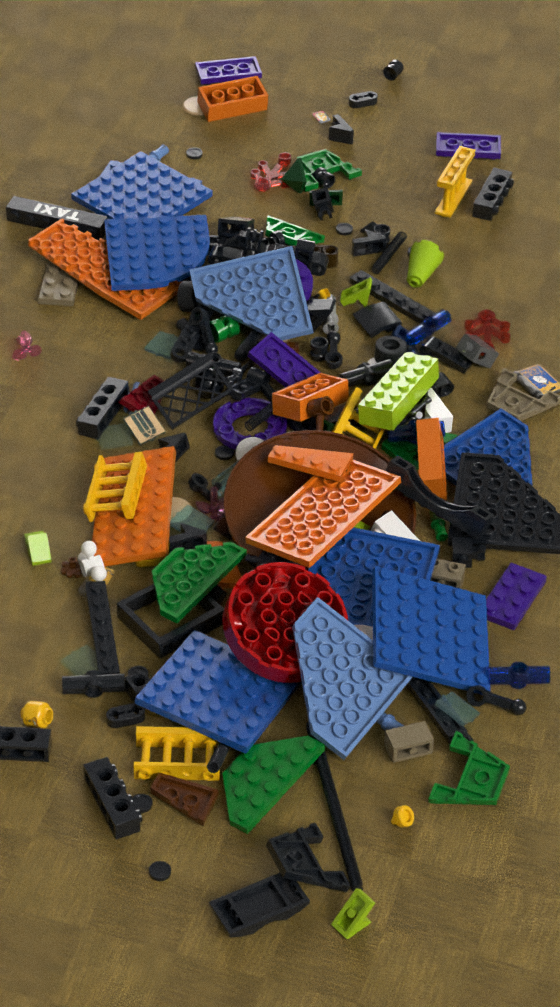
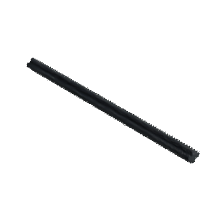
(338, 819)

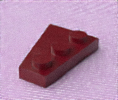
(138, 398)

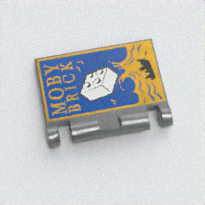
(537, 381)

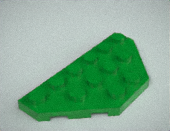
(190, 575)
(264, 775)

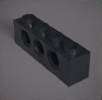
(492, 194)
(102, 408)
(25, 744)
(112, 797)

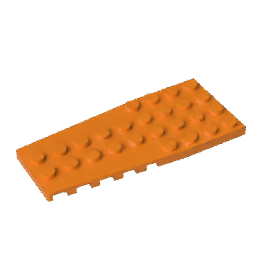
(88, 263)

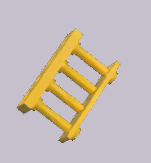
(455, 181)
(349, 413)
(129, 493)
(173, 737)

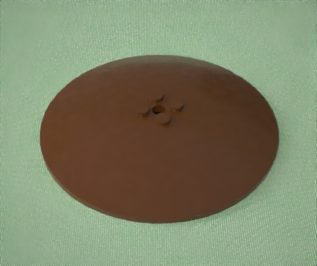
(261, 487)

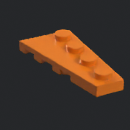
(312, 461)

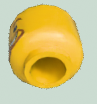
(37, 714)

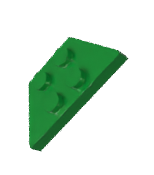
(291, 232)

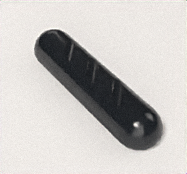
(248, 344)

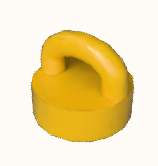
(402, 816)

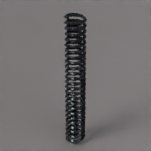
(382, 257)
(259, 415)
(218, 758)

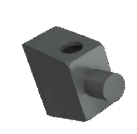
(472, 346)

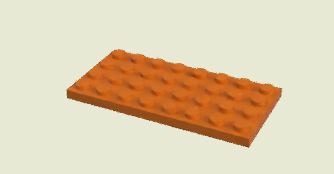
(322, 513)
(146, 534)

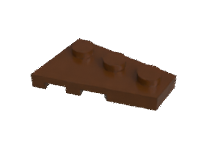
(185, 796)

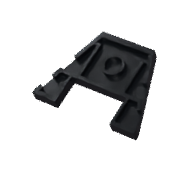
(299, 863)

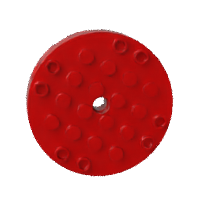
(263, 612)

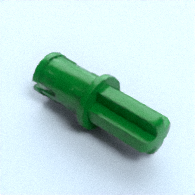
(438, 525)

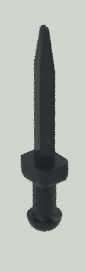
(236, 374)

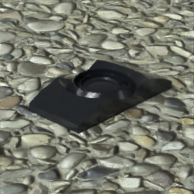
(259, 904)

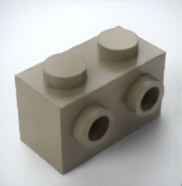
(449, 573)
(409, 741)

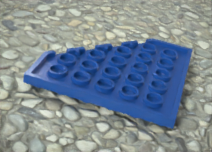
(494, 435)

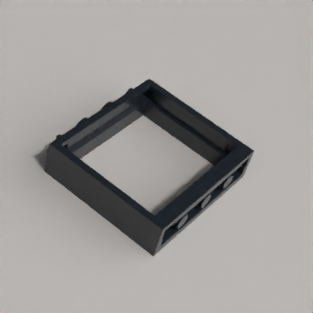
(171, 641)

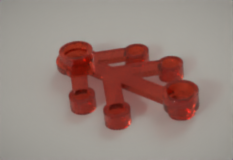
(265, 183)
(487, 318)

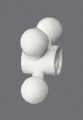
(91, 564)

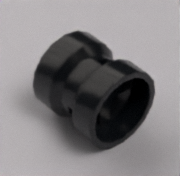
(393, 69)
(324, 177)
(384, 230)
(318, 348)

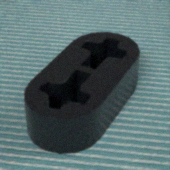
(363, 99)
(125, 715)

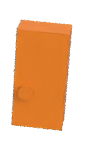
(232, 98)
(294, 399)
(432, 456)

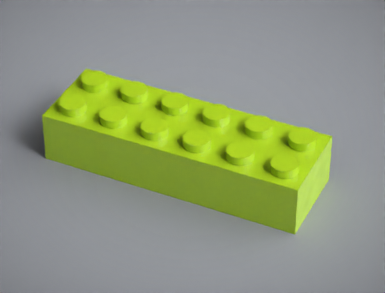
(398, 391)

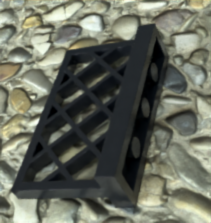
(178, 381)

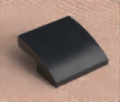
(377, 318)

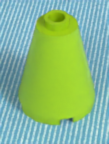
(423, 261)

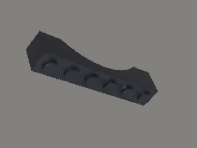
(470, 519)

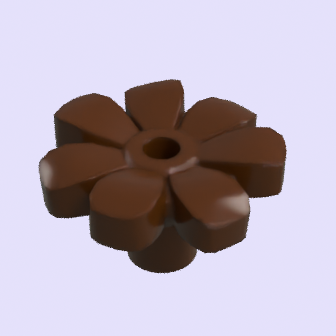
(71, 568)

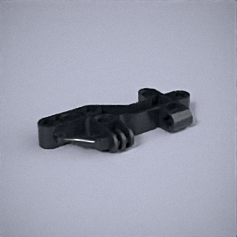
(253, 240)

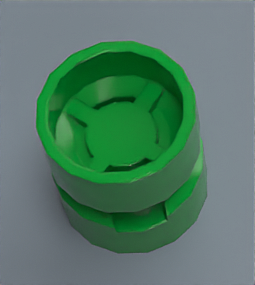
(224, 328)

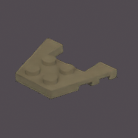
(517, 402)

